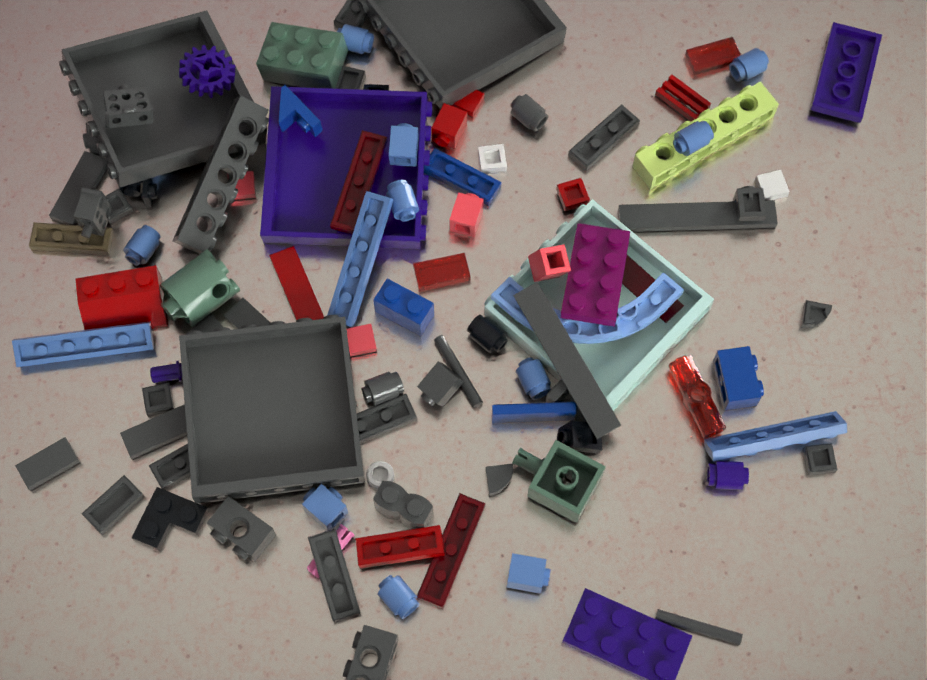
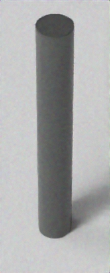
(456, 367)
(699, 627)

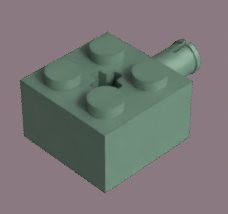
(549, 473)

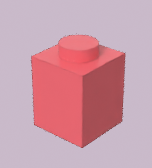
(466, 214)
(549, 263)

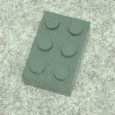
(302, 56)

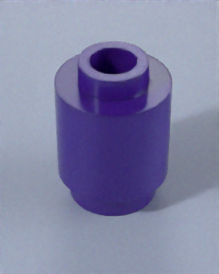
(727, 475)

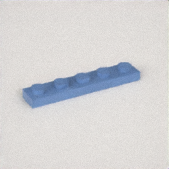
(360, 257)
(83, 344)
(775, 436)

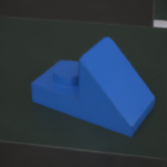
(293, 110)

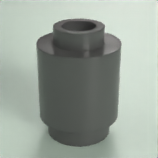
(528, 112)
(382, 388)

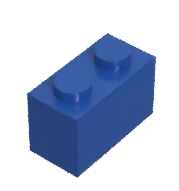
(404, 307)
(738, 378)

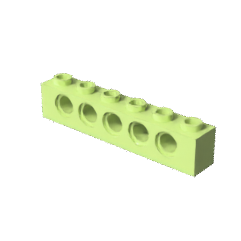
(754, 98)

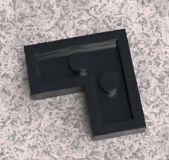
(167, 510)

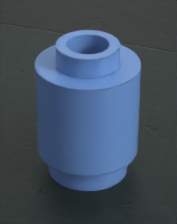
(357, 38)
(748, 65)
(693, 138)
(404, 203)
(142, 245)
(533, 378)
(398, 596)

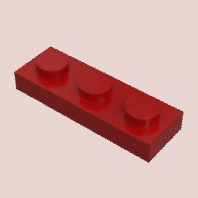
(400, 546)

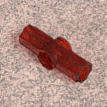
(704, 411)

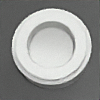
(379, 472)

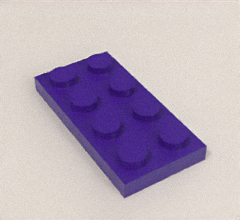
(846, 72)
(626, 638)

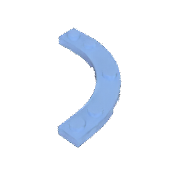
(629, 319)

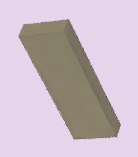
(68, 239)

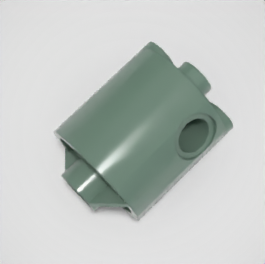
(197, 289)

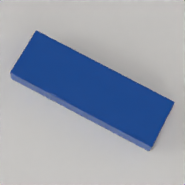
(462, 176)
(533, 412)

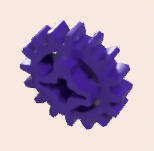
(207, 71)

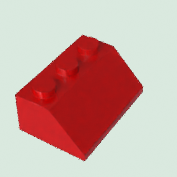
(122, 298)

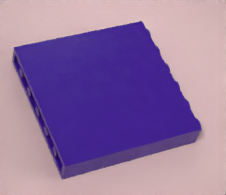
(309, 172)

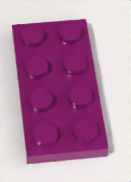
(595, 275)

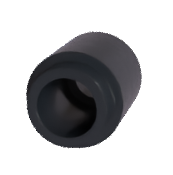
(487, 334)

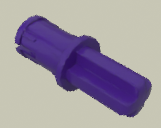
(166, 373)

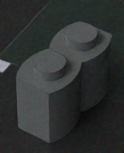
(395, 503)

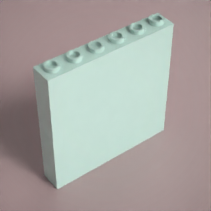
(620, 363)

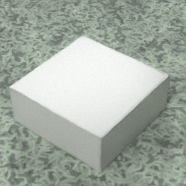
(492, 158)
(773, 185)

